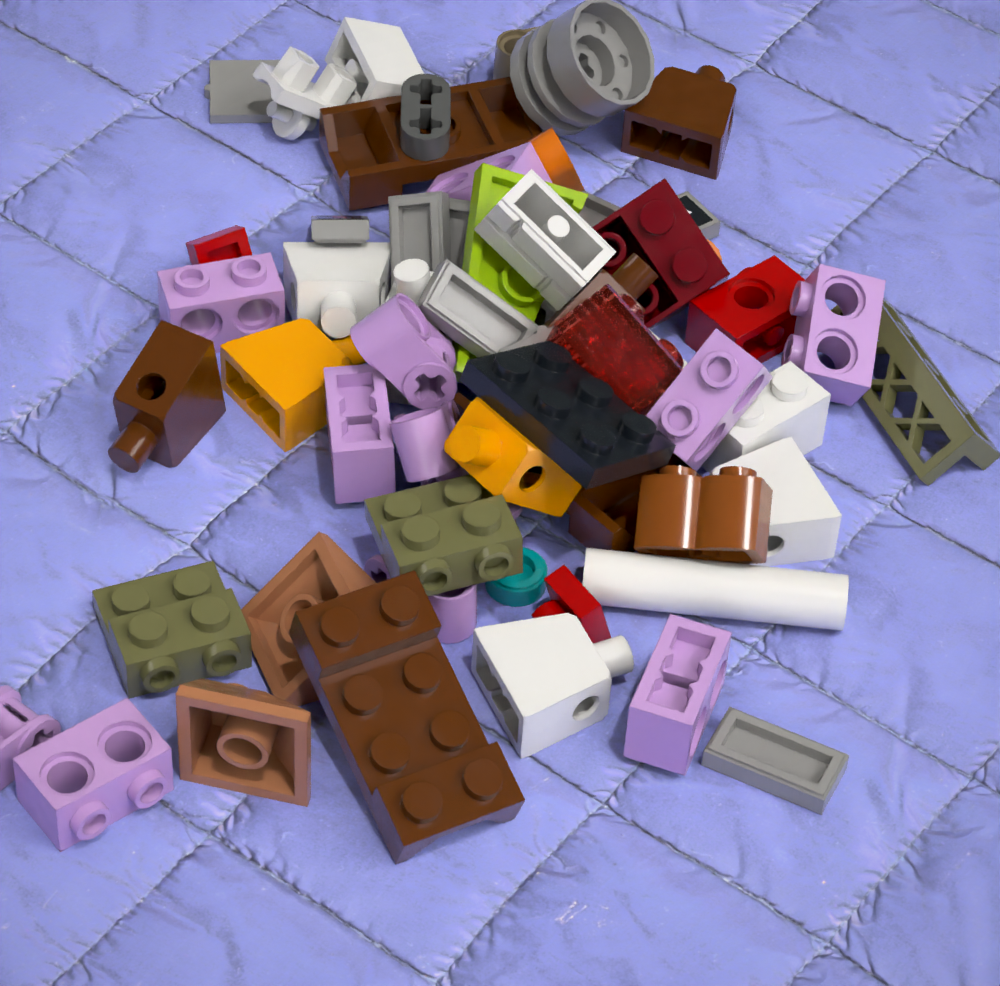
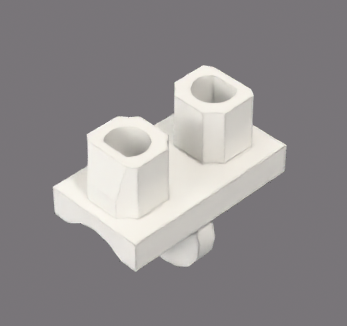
(296, 97)

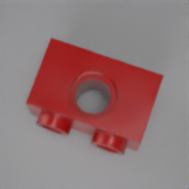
(748, 310)

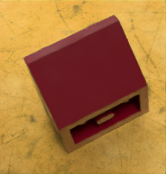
(670, 243)

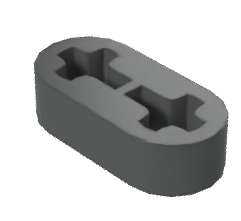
(425, 116)

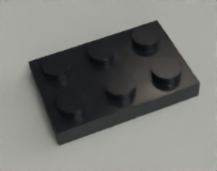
(568, 413)

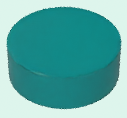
(524, 587)

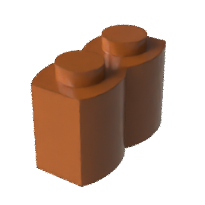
(704, 516)

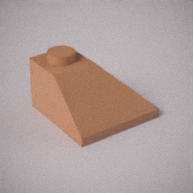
(310, 577)
(243, 741)

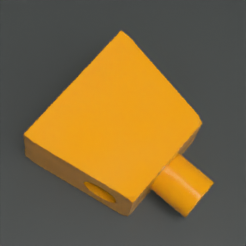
(281, 377)
(500, 459)

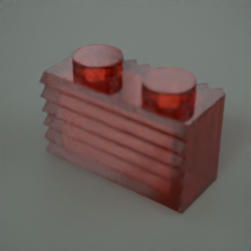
(614, 345)

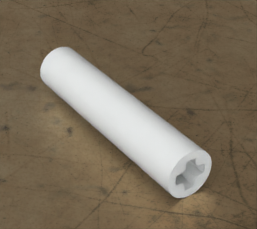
(716, 589)

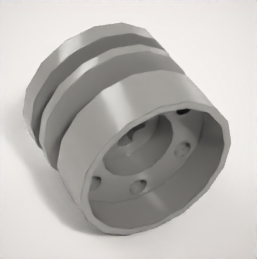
(582, 67)

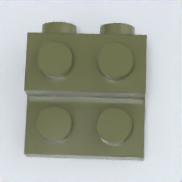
(446, 533)
(173, 629)

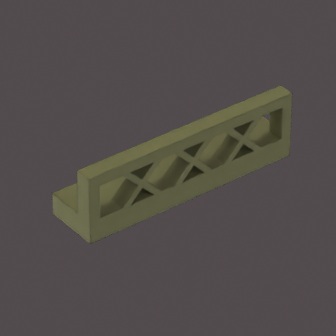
(933, 395)

